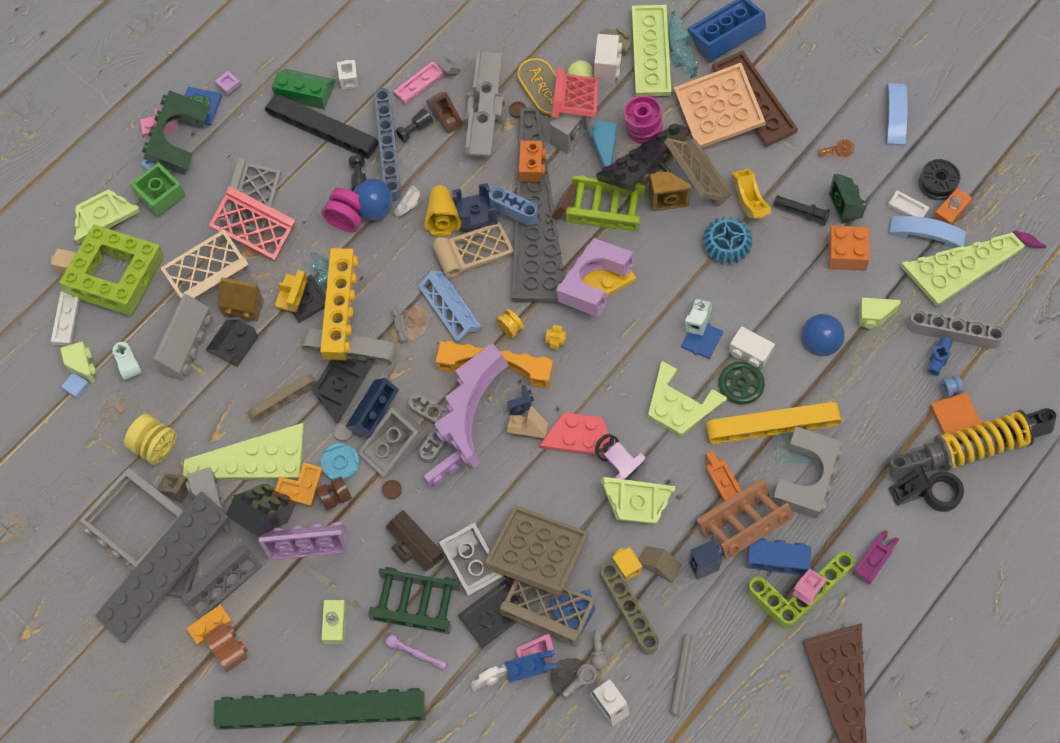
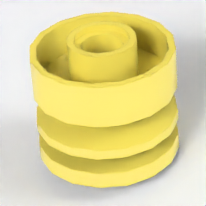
(150, 439)

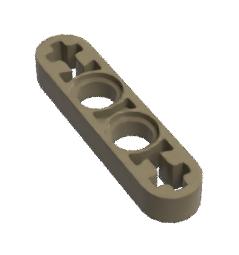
(282, 398)

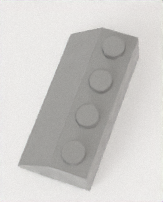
(183, 338)

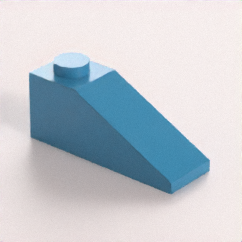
(604, 141)

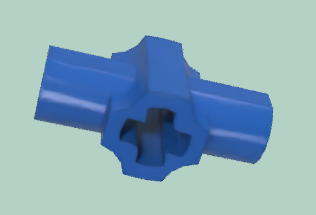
(942, 350)

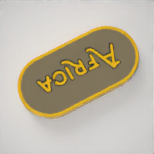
(539, 83)

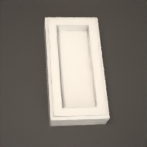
(907, 206)

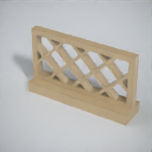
(212, 282)

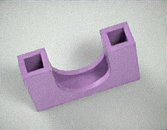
(596, 256)

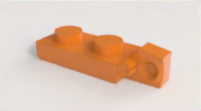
(721, 476)

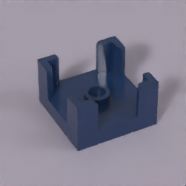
(475, 210)

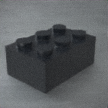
(260, 509)

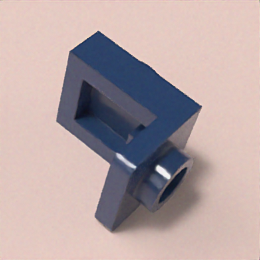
(520, 405)

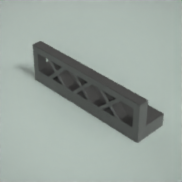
(218, 576)

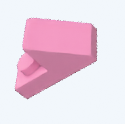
(146, 124)
(809, 586)
(538, 645)

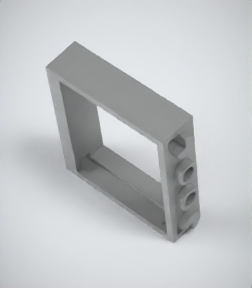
(109, 498)

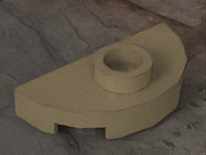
(623, 38)

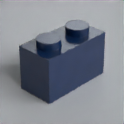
(705, 559)

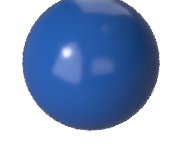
(374, 199)
(823, 335)

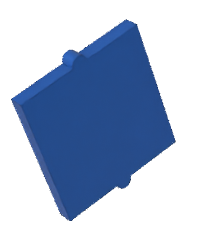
(704, 344)

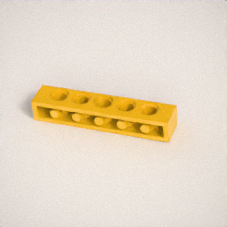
(339, 259)

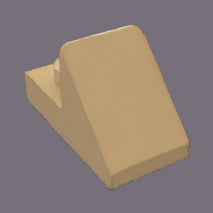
(533, 425)

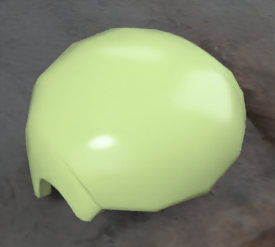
(581, 68)

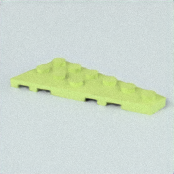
(957, 268)
(255, 458)

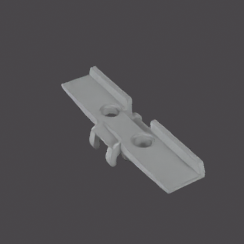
(482, 124)

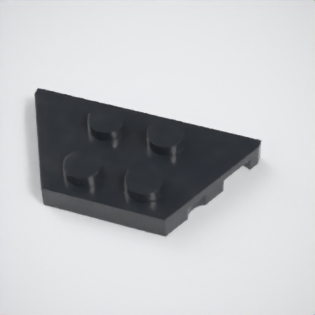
(339, 384)

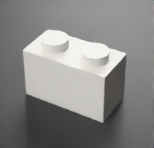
(751, 348)

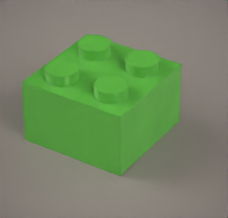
(157, 189)

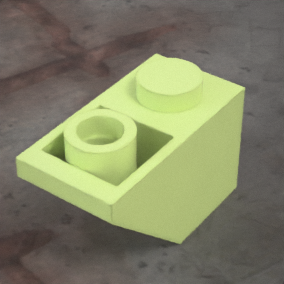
(77, 360)

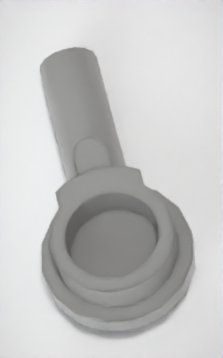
(585, 674)

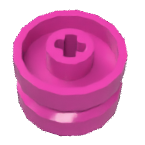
(342, 210)

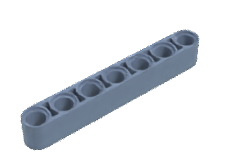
(385, 120)

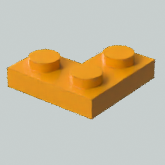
(305, 488)

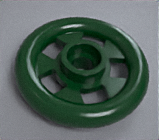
(746, 397)

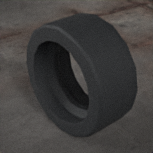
(949, 478)

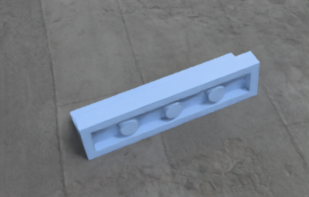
(454, 302)

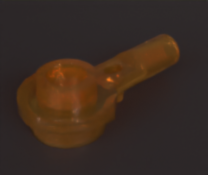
(843, 148)

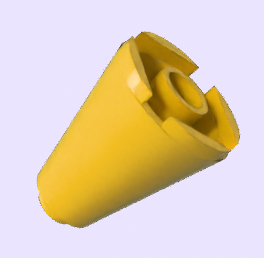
(441, 213)

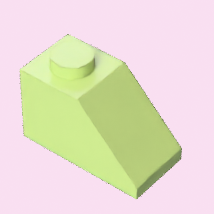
(875, 311)

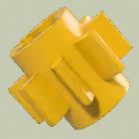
(555, 337)

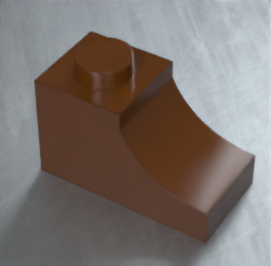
(444, 111)

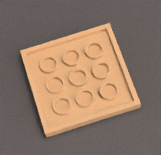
(719, 105)

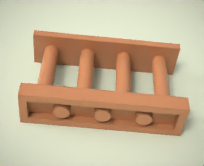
(736, 505)

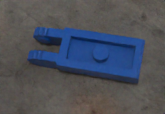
(529, 666)

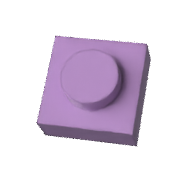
(227, 83)

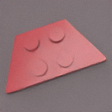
(576, 434)

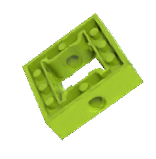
(121, 297)

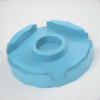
(340, 461)

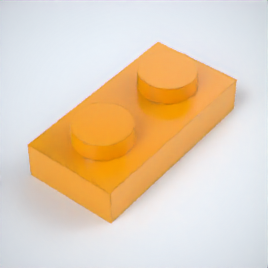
(208, 623)

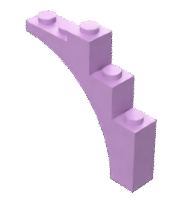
(463, 401)

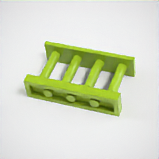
(604, 219)

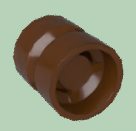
(340, 490)

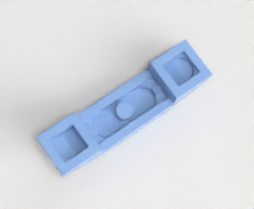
(897, 114)
(927, 228)

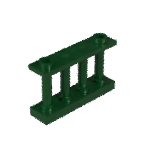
(421, 619)

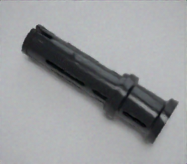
(811, 212)

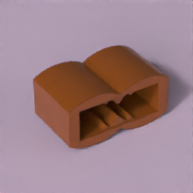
(225, 647)

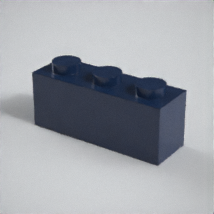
(372, 408)

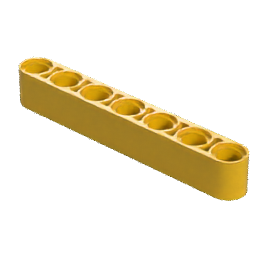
(772, 422)

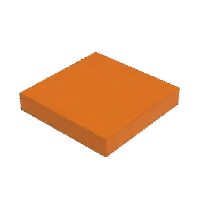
(955, 413)

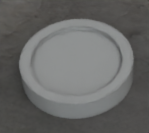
(341, 432)

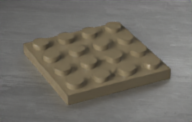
(536, 550)

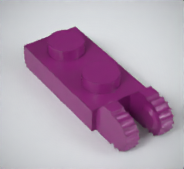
(874, 558)

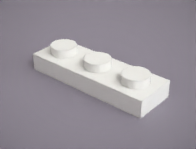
(65, 320)

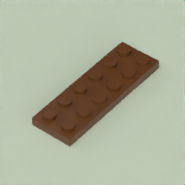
(777, 120)

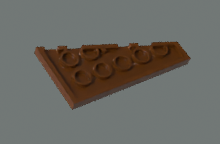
(839, 672)

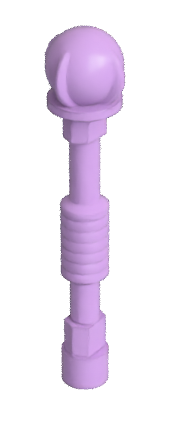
(394, 642)

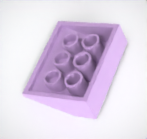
(305, 542)

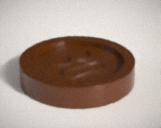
(514, 109)
(391, 489)

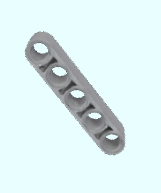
(964, 325)
(360, 347)

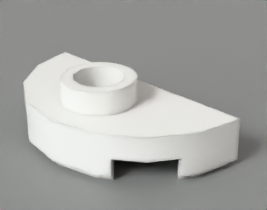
(408, 202)
(489, 677)

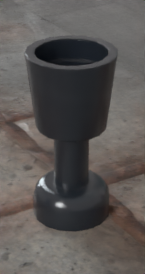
(419, 122)
(357, 163)

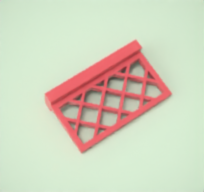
(562, 92)
(259, 209)

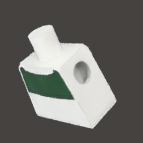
(610, 702)

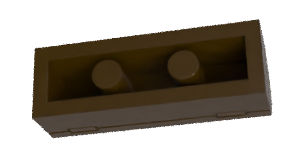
(421, 547)

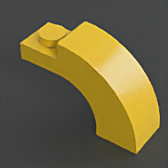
(749, 195)

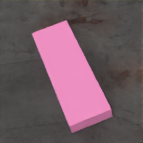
(419, 83)

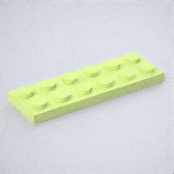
(651, 50)

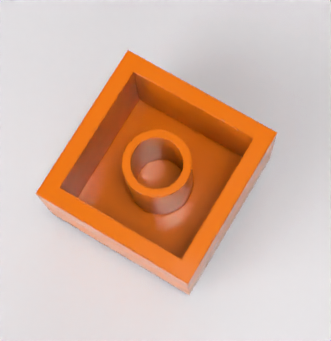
(848, 248)

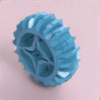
(720, 247)

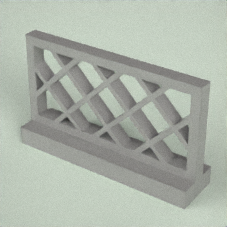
(238, 182)

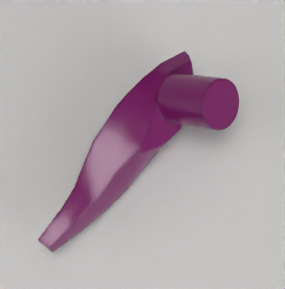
(1028, 239)

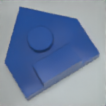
(569, 610)

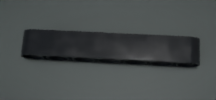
(321, 126)

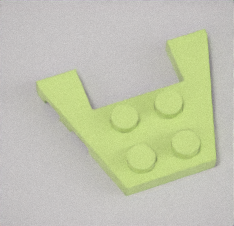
(675, 409)

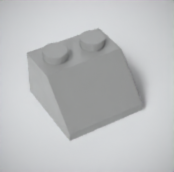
(567, 130)

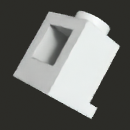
(347, 74)

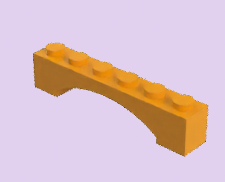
(535, 369)

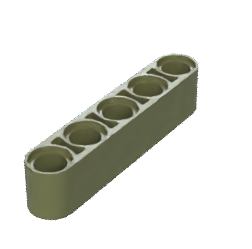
(634, 616)

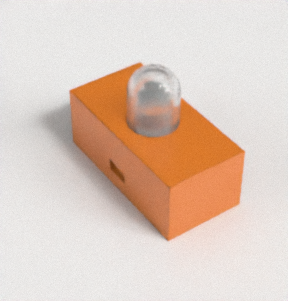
(953, 207)

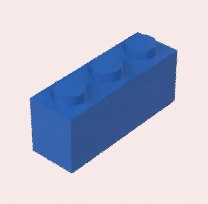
(779, 557)

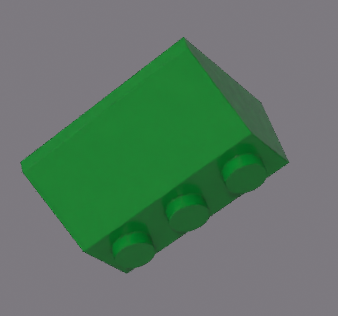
(303, 88)

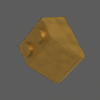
(668, 191)
(240, 299)

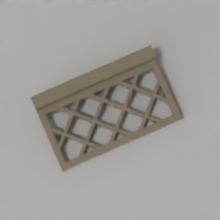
(699, 170)
(545, 624)

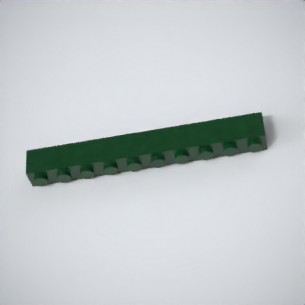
(319, 710)

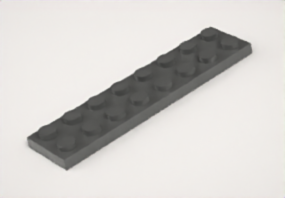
(162, 567)

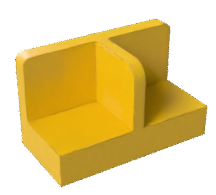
(291, 291)

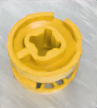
(509, 323)

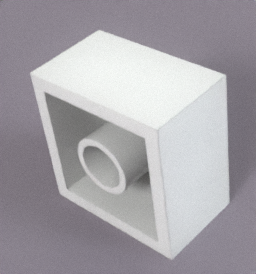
(607, 59)

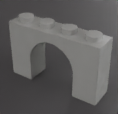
(824, 452)

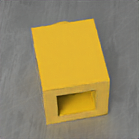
(627, 563)

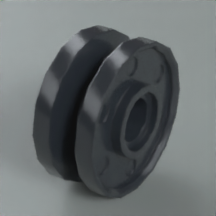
(943, 170)

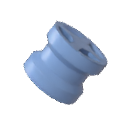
(952, 385)

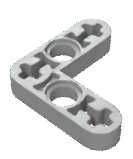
(426, 446)

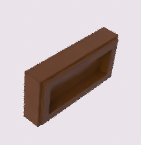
(564, 202)

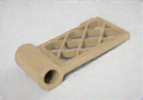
(449, 254)

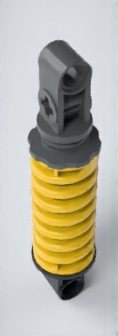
(974, 442)

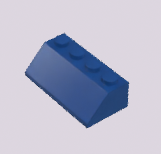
(727, 28)

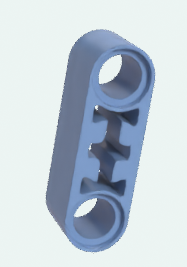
(514, 206)

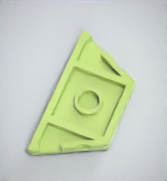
(102, 210)
(636, 500)

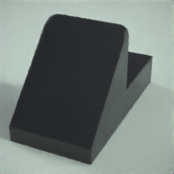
(910, 488)

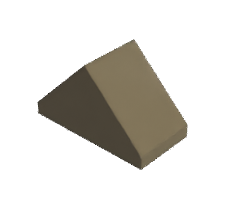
(174, 487)
(660, 563)

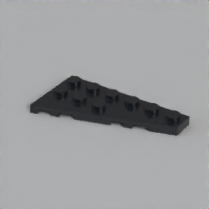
(640, 161)

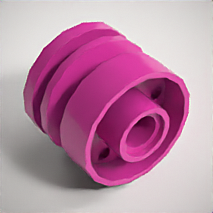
(643, 118)

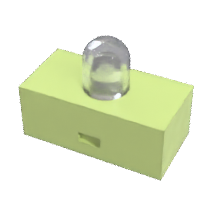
(333, 622)

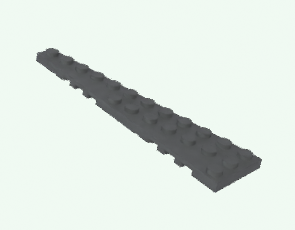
(536, 247)

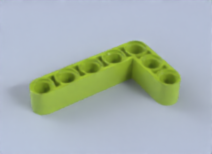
(792, 607)

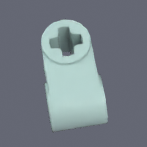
(126, 362)

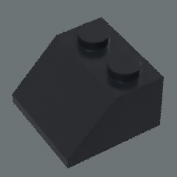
(232, 341)

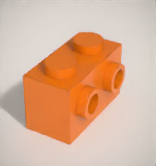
(531, 161)

